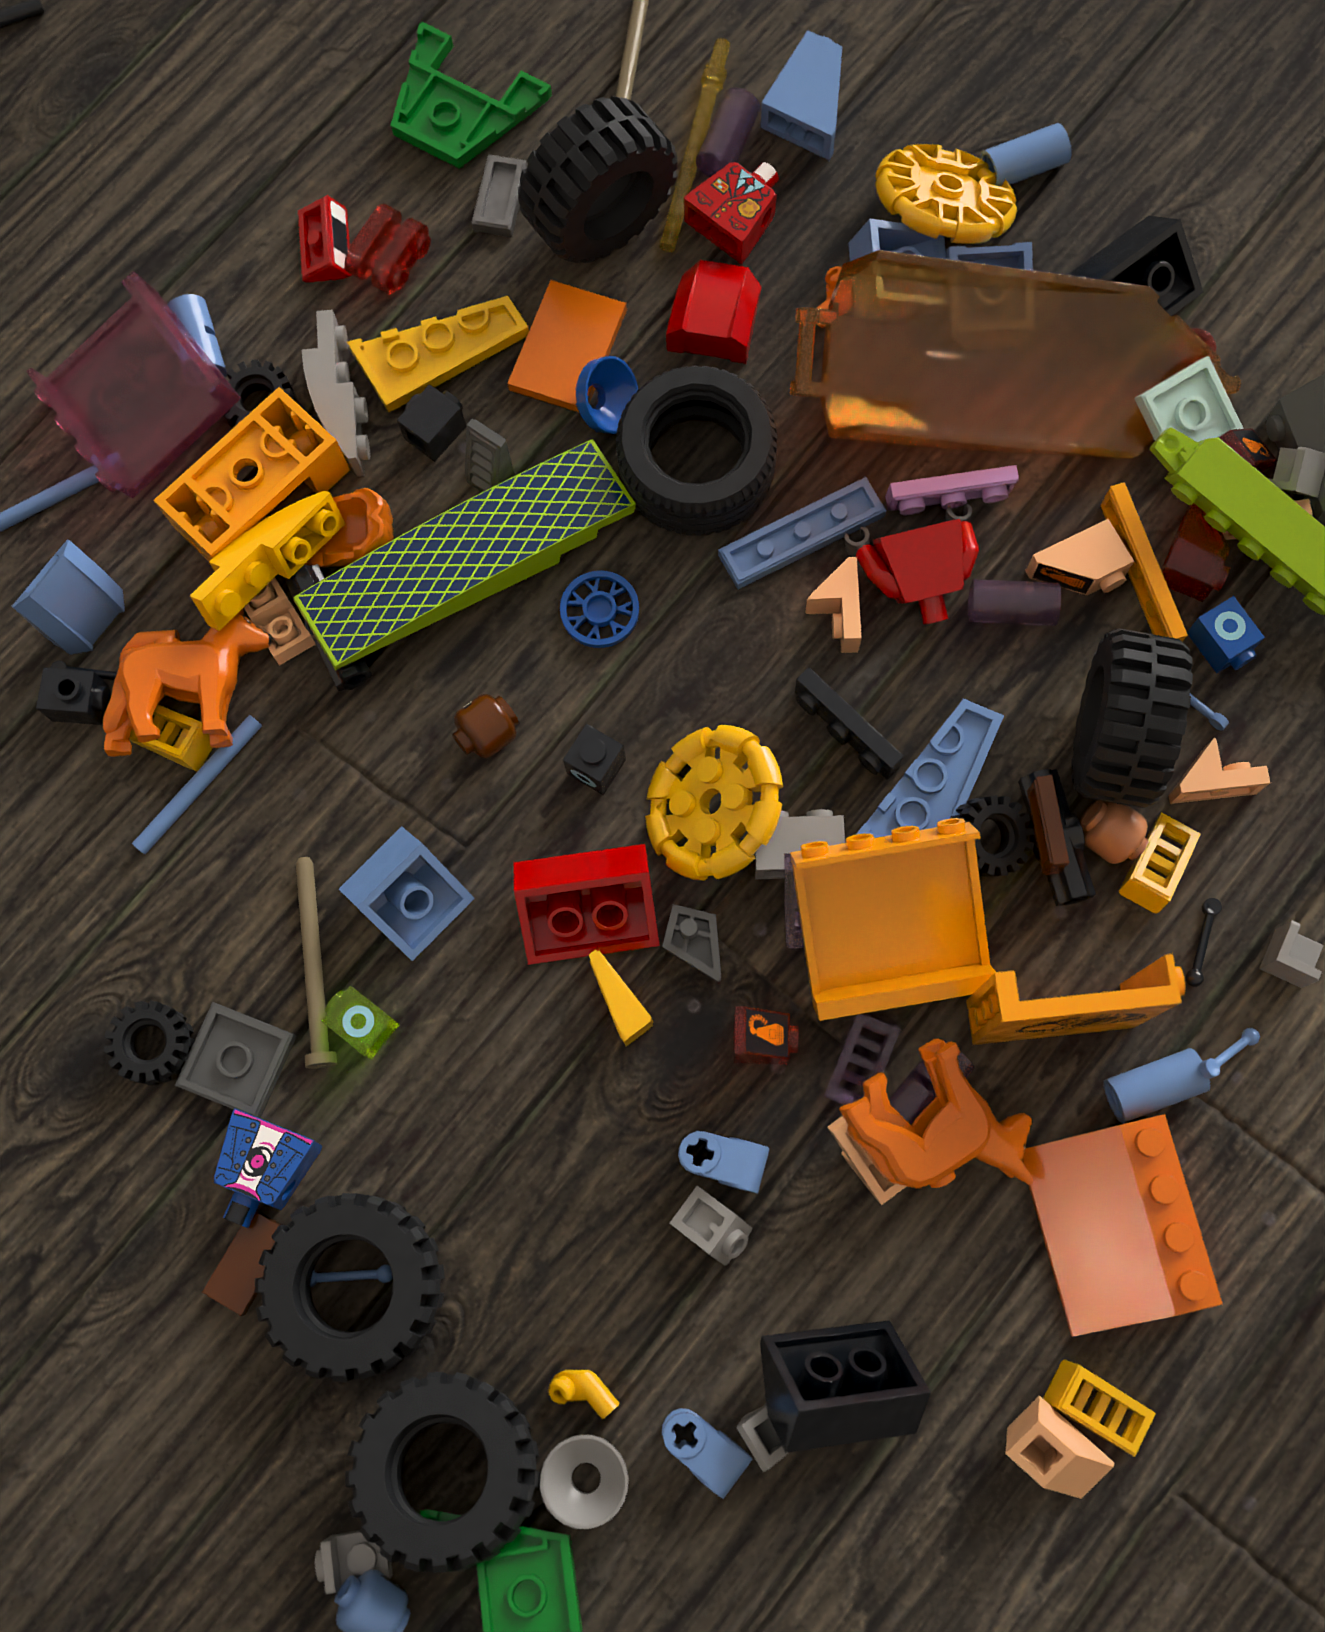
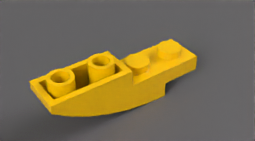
(269, 548)

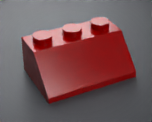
(585, 904)

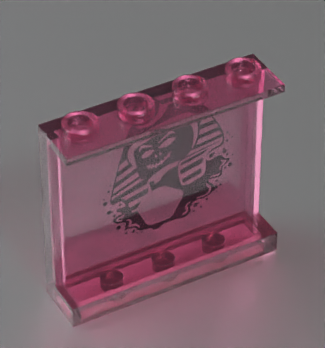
(136, 391)

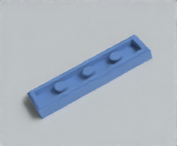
(801, 533)

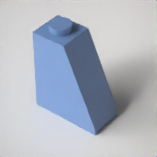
(805, 96)

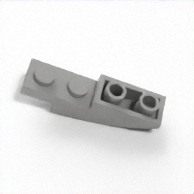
(334, 394)

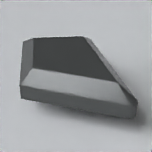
(694, 939)

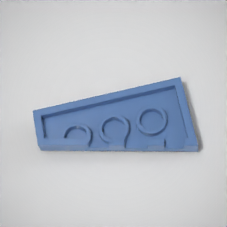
(941, 774)

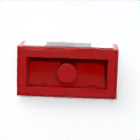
(323, 240)

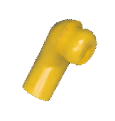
(582, 1386)

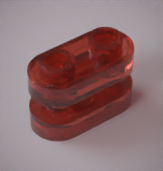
(387, 249)

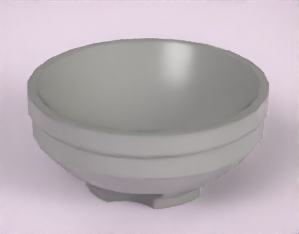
(576, 1507)

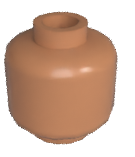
(1114, 831)

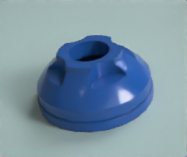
(614, 386)

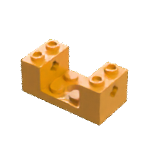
(284, 445)

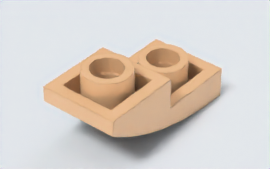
(276, 615)

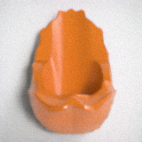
(365, 529)

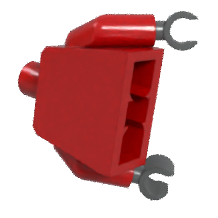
(920, 562)

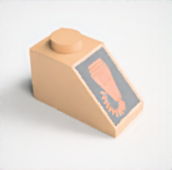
(1084, 561)

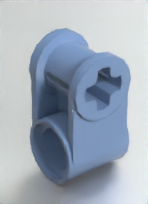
(732, 1161)
(710, 1456)

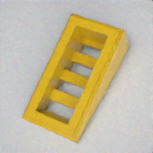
(191, 746)
(1146, 886)
(626, 1010)
(1070, 1393)

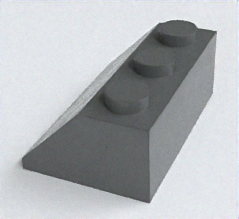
(1300, 422)

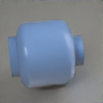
(371, 1604)

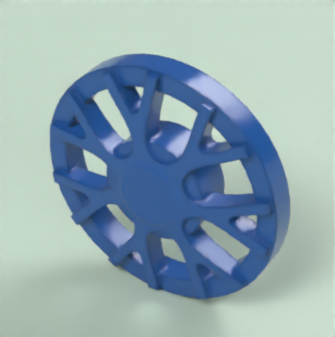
(599, 609)

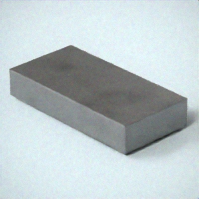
(498, 196)

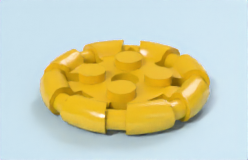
(949, 194)
(691, 798)

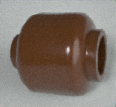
(485, 726)

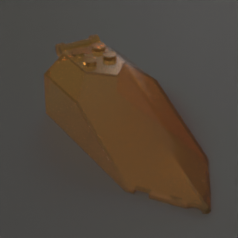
(991, 357)

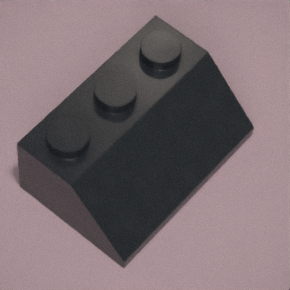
(1153, 256)
(841, 1386)

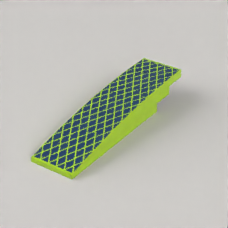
(465, 554)

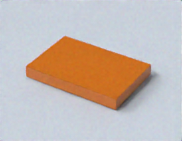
(563, 338)

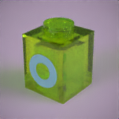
(359, 1021)

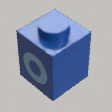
(1226, 636)

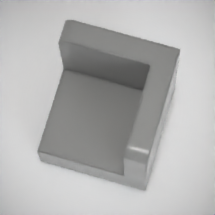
(1299, 471)
(1292, 956)

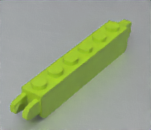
(1249, 508)

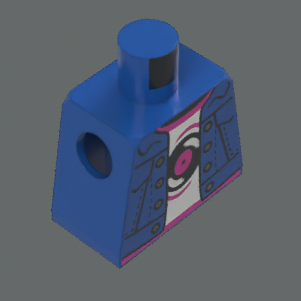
(261, 1165)

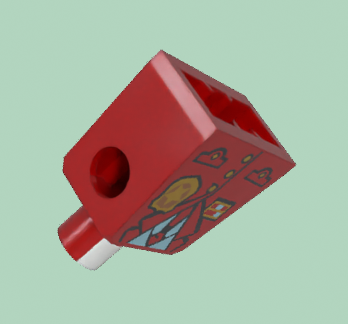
(733, 207)

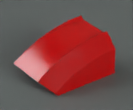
(714, 311)

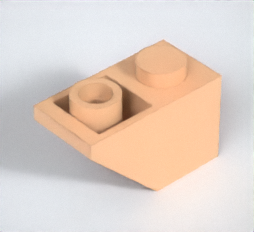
(1055, 1451)

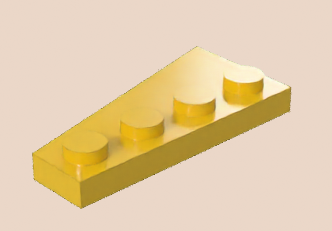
(436, 350)

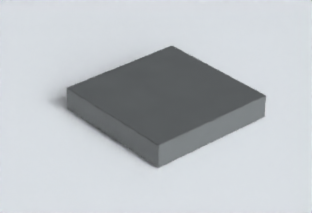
(236, 1060)

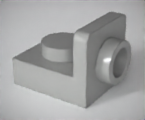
(712, 1226)
(346, 1556)

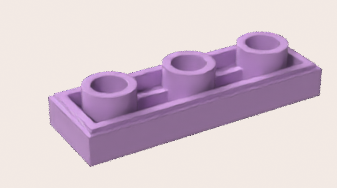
(952, 489)

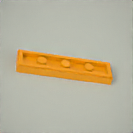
(1145, 570)

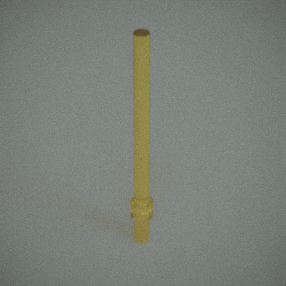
(712, 82)

